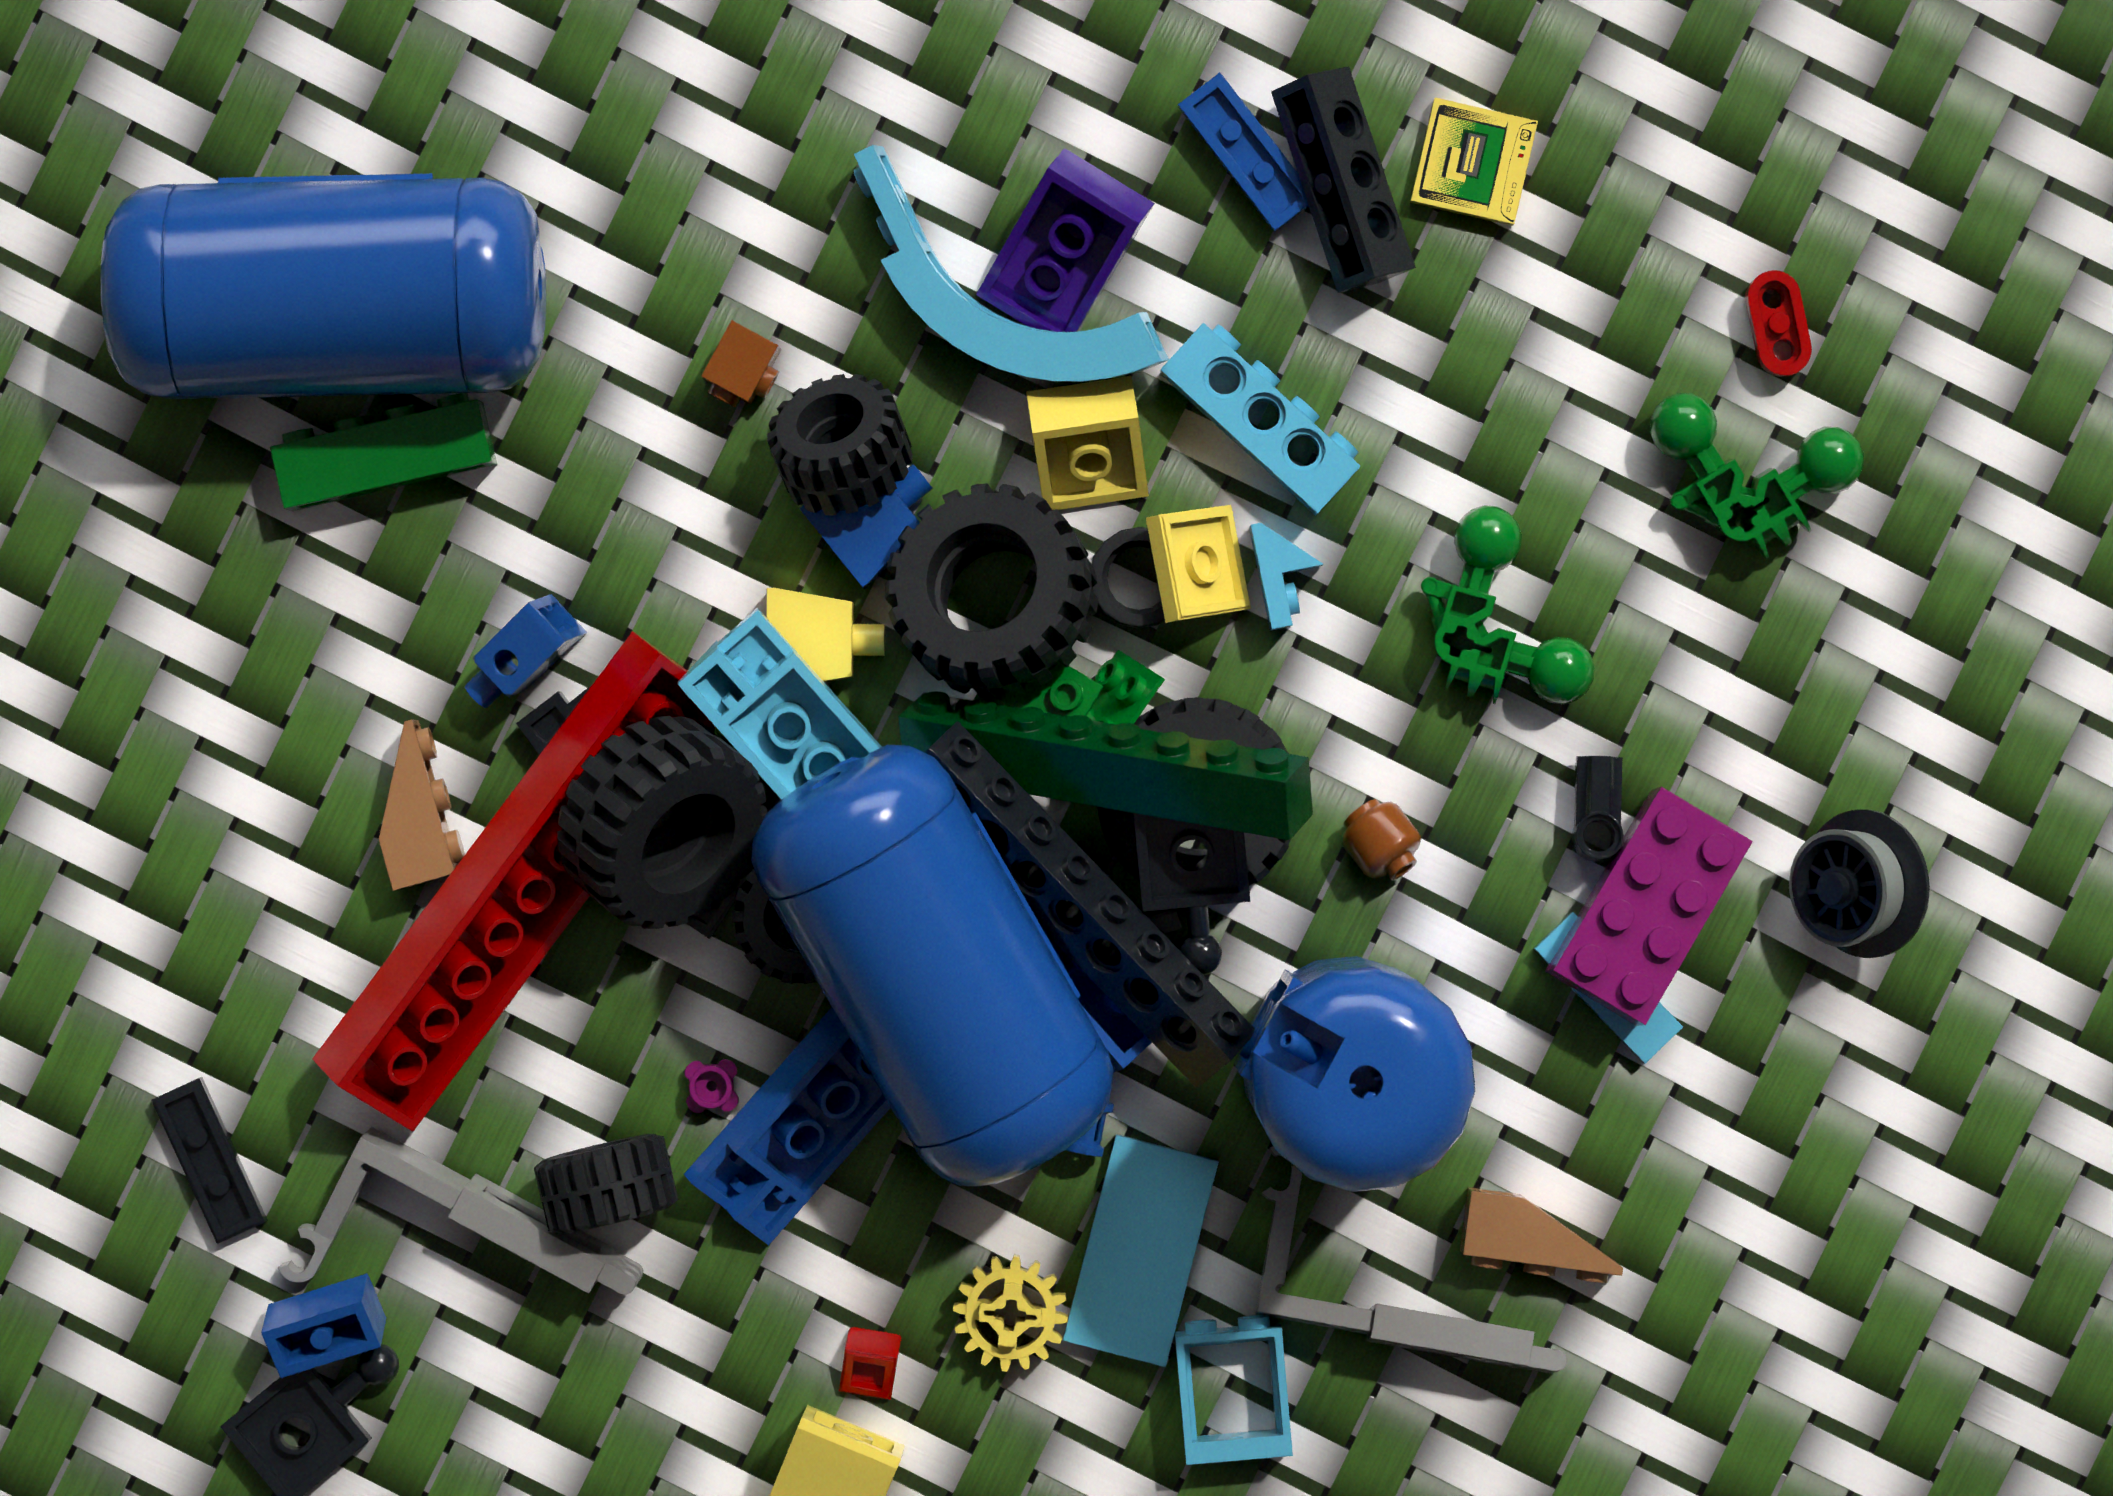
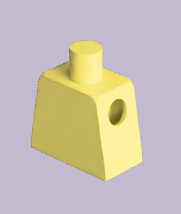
(823, 631)

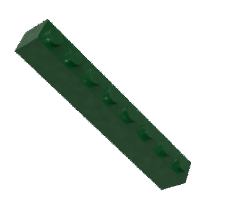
(1127, 766)

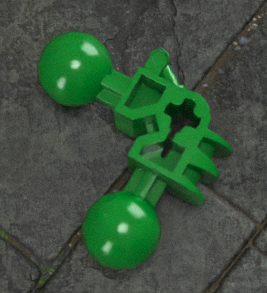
(1826, 461)
(1486, 543)

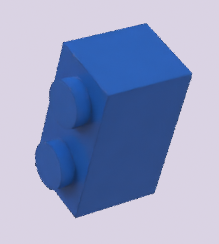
(324, 1325)

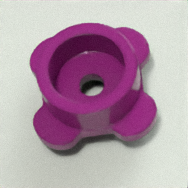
(722, 1075)

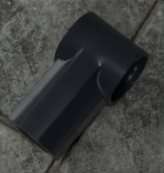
(1597, 800)

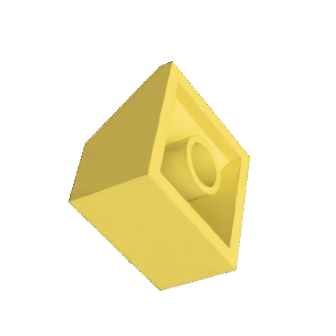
(1088, 443)

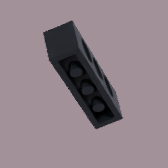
(1343, 179)

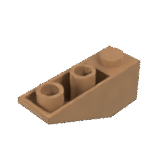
(414, 823)
(1516, 1230)

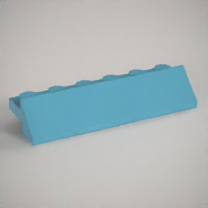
(774, 706)

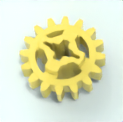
(985, 1308)

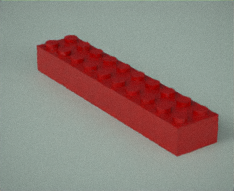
(492, 911)

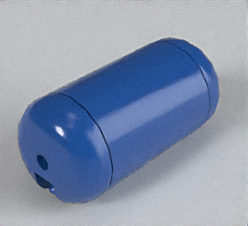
(323, 287)
(934, 965)
(1357, 1073)

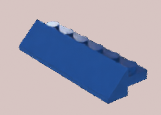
(792, 1132)

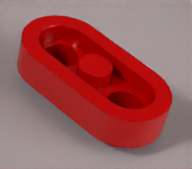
(1778, 324)

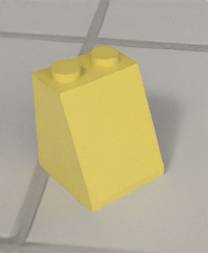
(836, 1459)

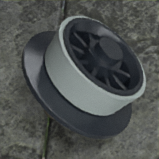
(1861, 884)

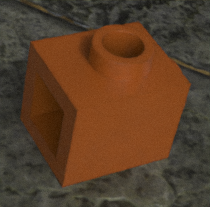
(741, 366)

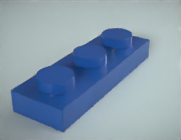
(1245, 151)

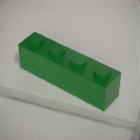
(384, 453)

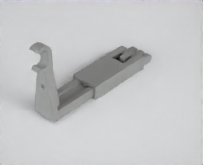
(474, 1204)
(1388, 1323)

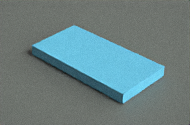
(1140, 1250)

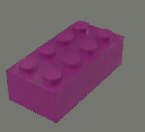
(1649, 906)

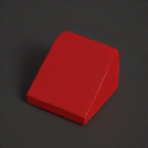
(870, 1363)

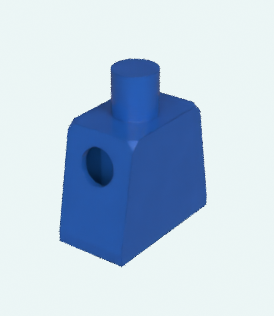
(870, 535)
(537, 639)

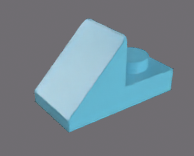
(1273, 559)

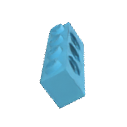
(1189, 373)

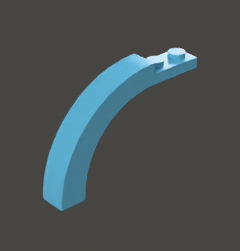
(986, 336)

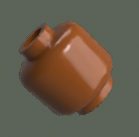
(1381, 839)

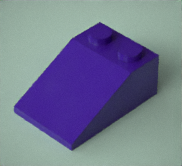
(1064, 246)

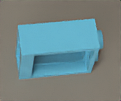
(1240, 1444)

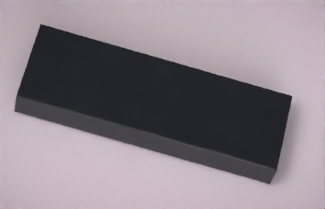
(209, 1160)

